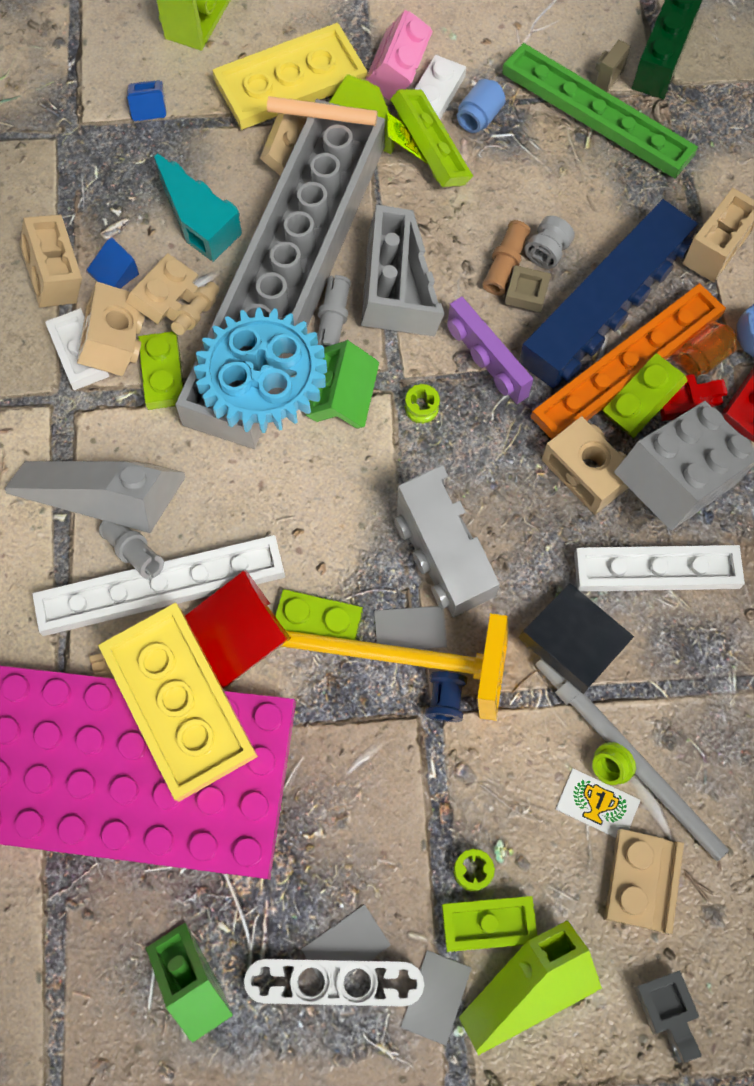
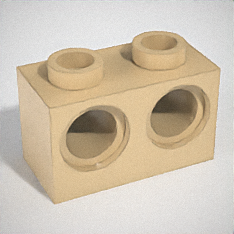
(721, 235)
(50, 260)

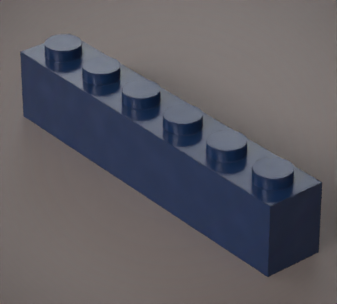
(608, 294)

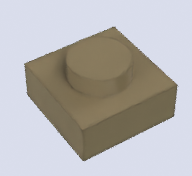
(611, 65)
(527, 288)

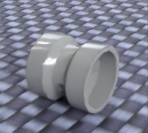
(547, 246)

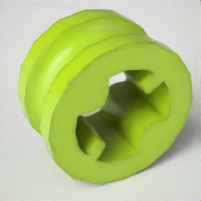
(431, 398)
(487, 870)

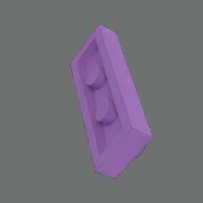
(489, 351)

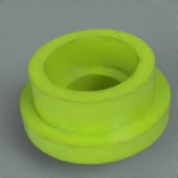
(613, 763)

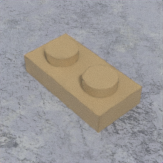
(282, 141)

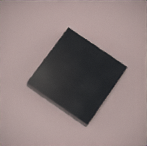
(576, 637)

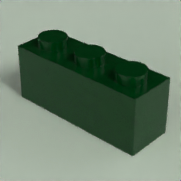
(665, 47)

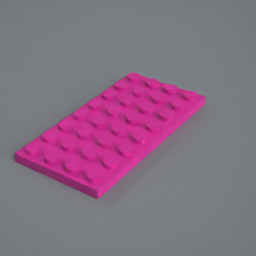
(88, 784)

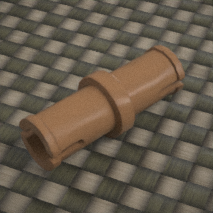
(506, 257)

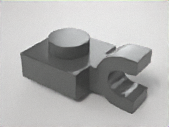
(669, 1008)

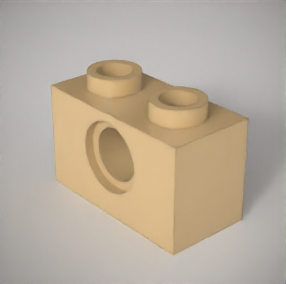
(110, 330)
(565, 459)

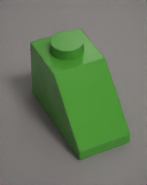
(188, 983)

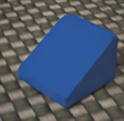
(146, 100)
(113, 265)

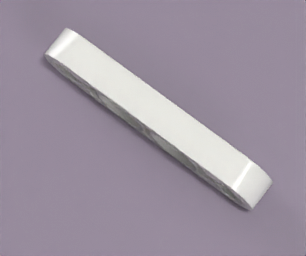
(334, 989)

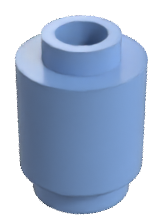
(480, 105)

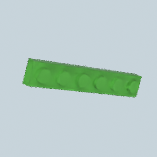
(599, 110)

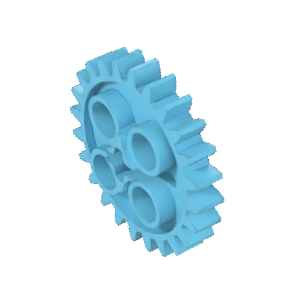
(261, 370)

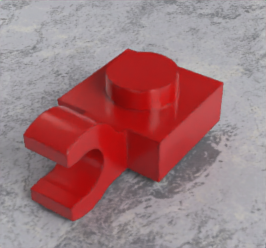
(692, 395)

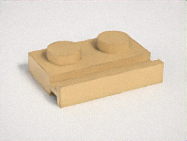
(644, 881)

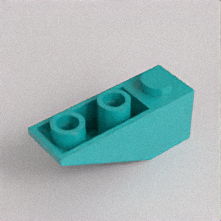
(203, 217)

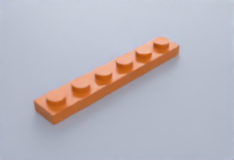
(610, 374)

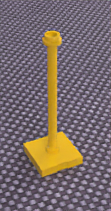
(484, 667)

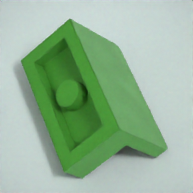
(348, 385)

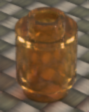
(708, 349)

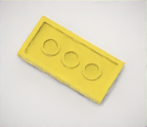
(296, 69)
(177, 702)

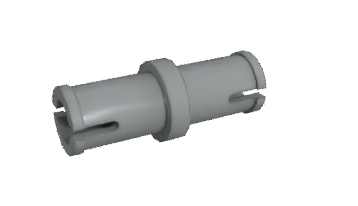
(333, 310)
(132, 548)

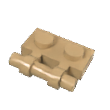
(164, 287)

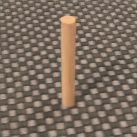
(322, 111)

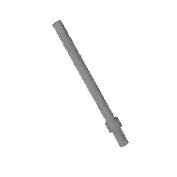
(647, 774)

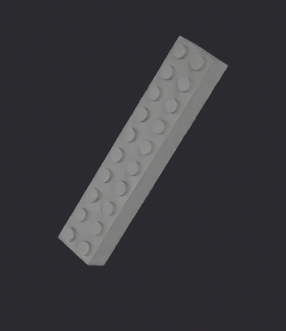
(293, 245)

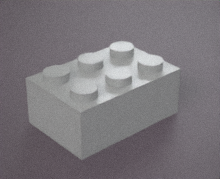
(686, 464)

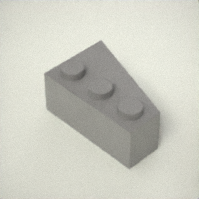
(397, 279)
(444, 543)

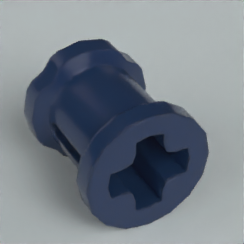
(446, 696)

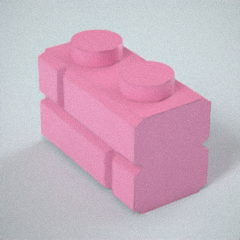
(399, 54)

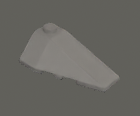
(106, 490)

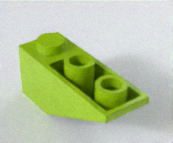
(534, 985)

